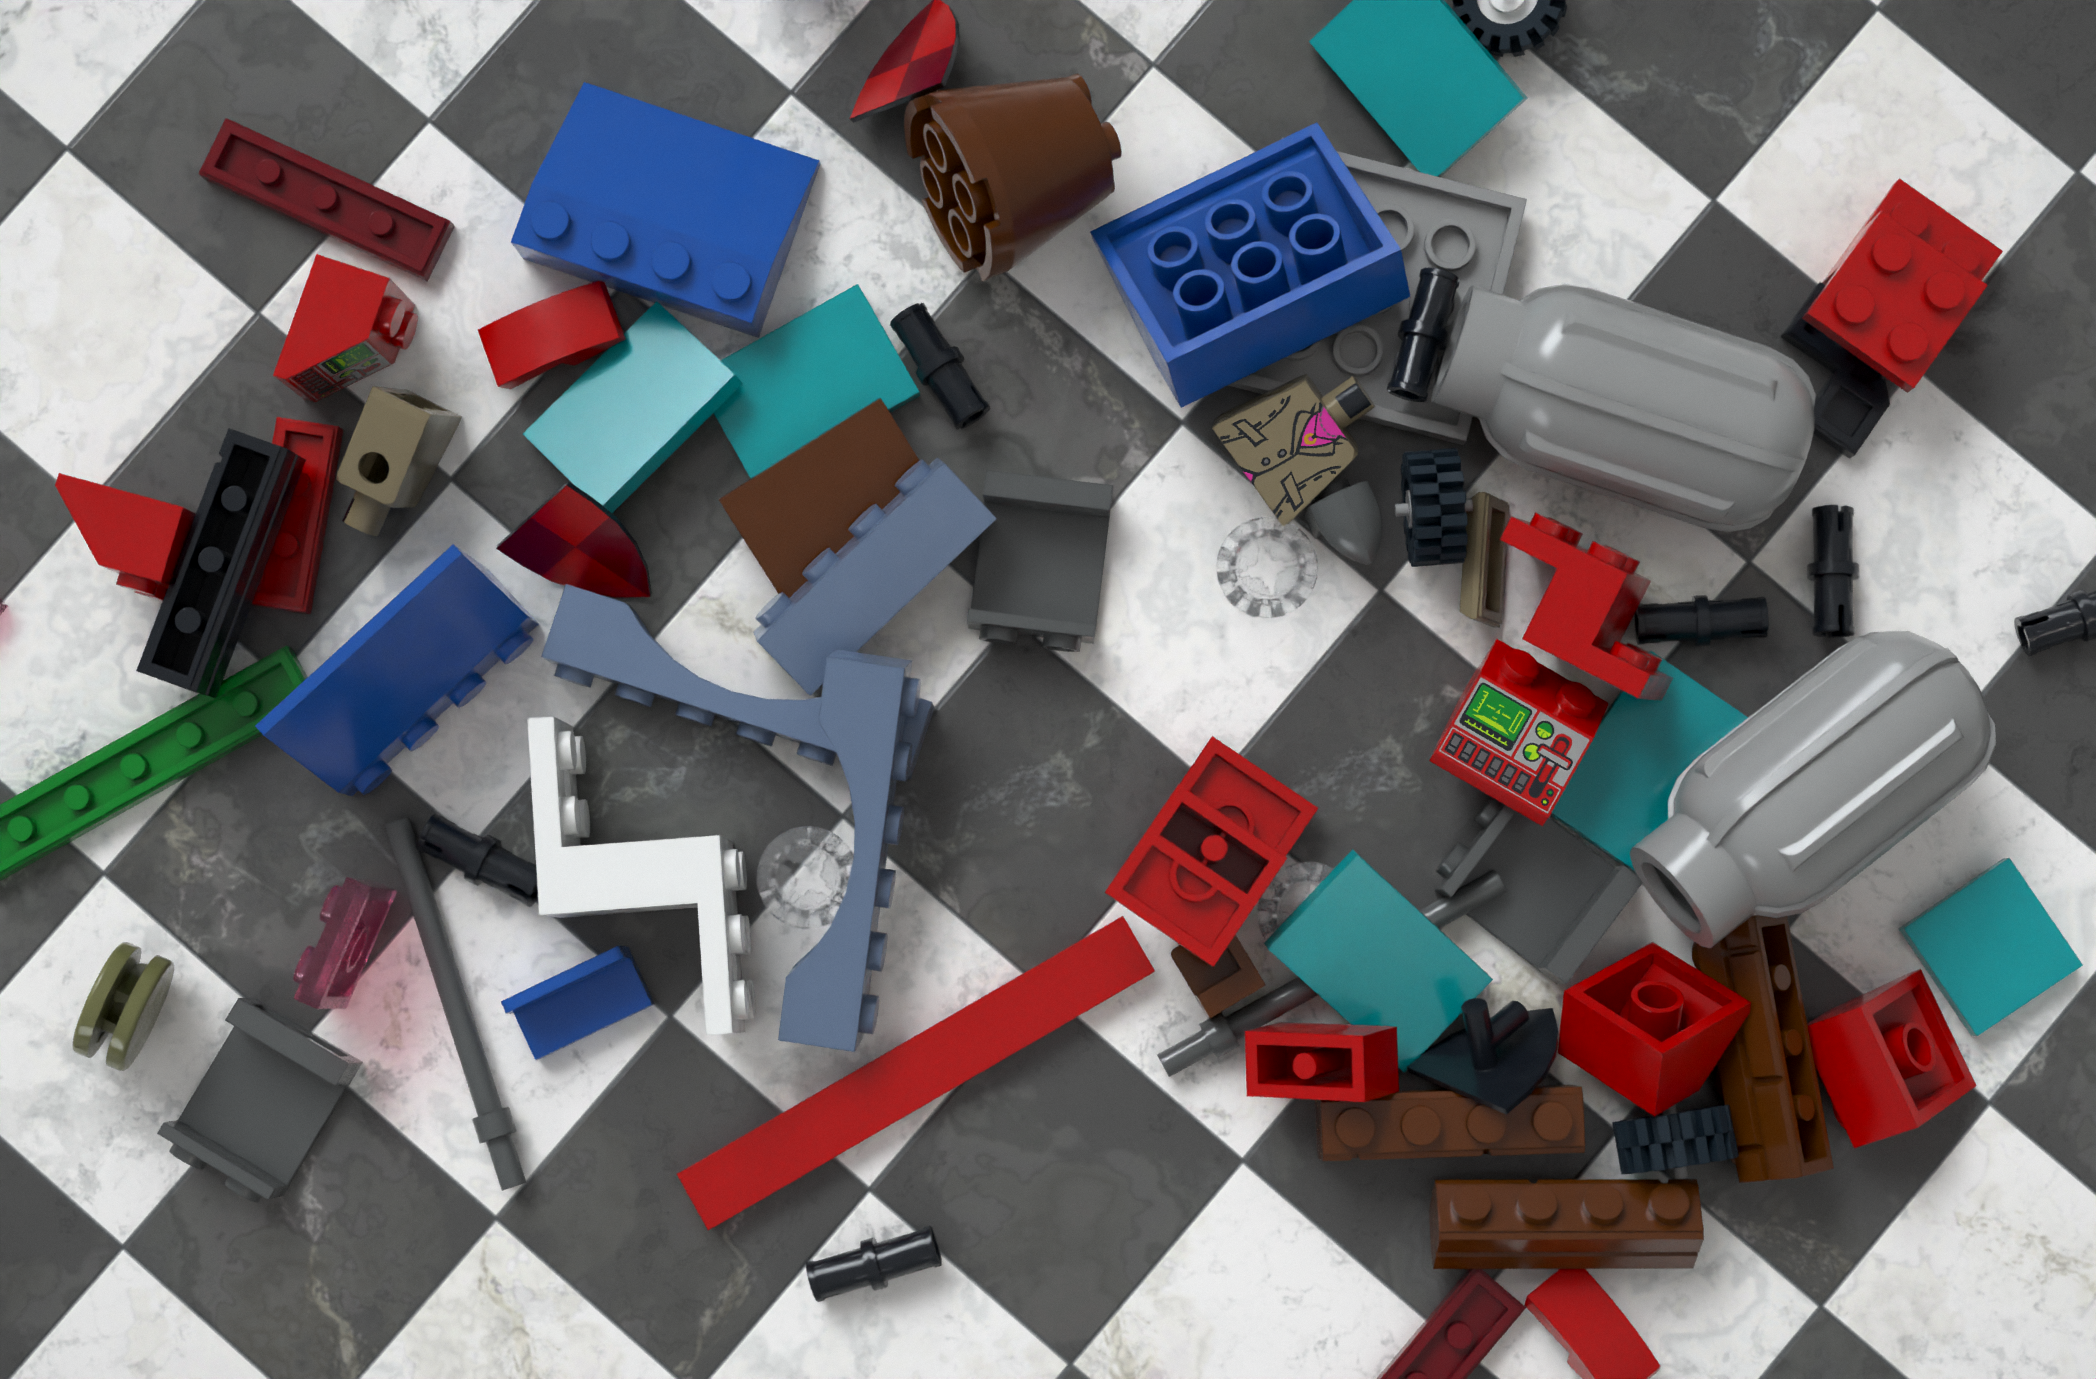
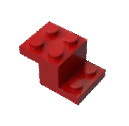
(1903, 285)
(1588, 606)
(1211, 851)

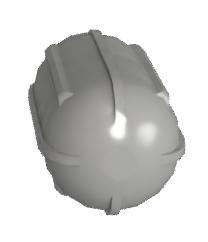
(1631, 402)
(1817, 785)

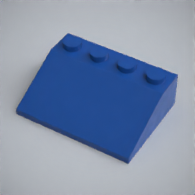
(666, 208)
(1252, 264)
(401, 674)

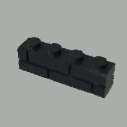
(221, 564)

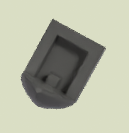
(1348, 520)

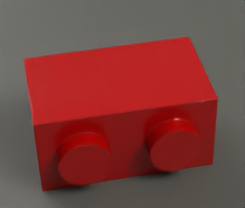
(1322, 1061)

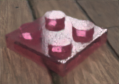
(351, 929)

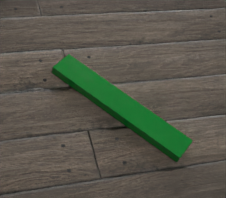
(143, 762)

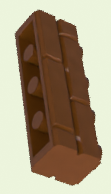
(1770, 1063)
(1450, 1125)
(1565, 1224)

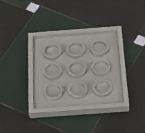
(1436, 227)

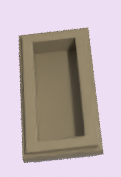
(1485, 560)

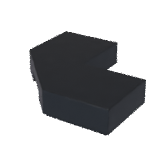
(1852, 395)

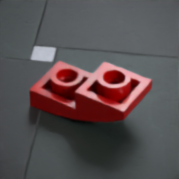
(551, 332)
(1590, 1328)

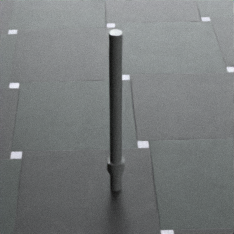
(1221, 1033)
(493, 1122)

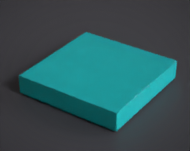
(1990, 947)

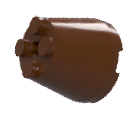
(1009, 166)

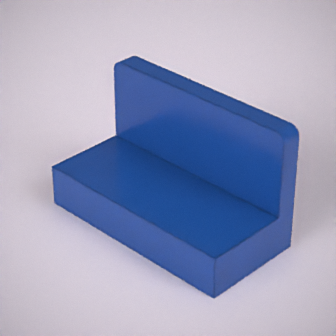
(579, 1001)

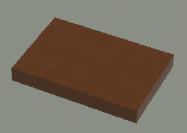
(818, 492)

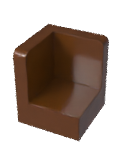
(1220, 985)

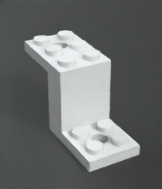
(637, 874)

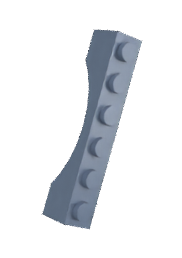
(610, 642)
(864, 720)

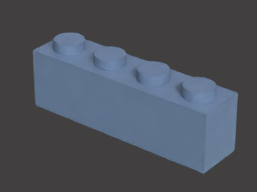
(874, 573)

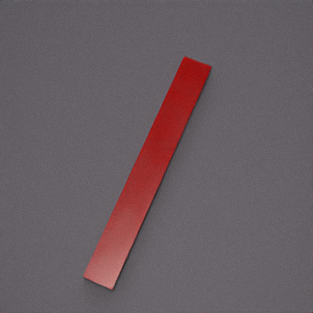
(915, 1073)

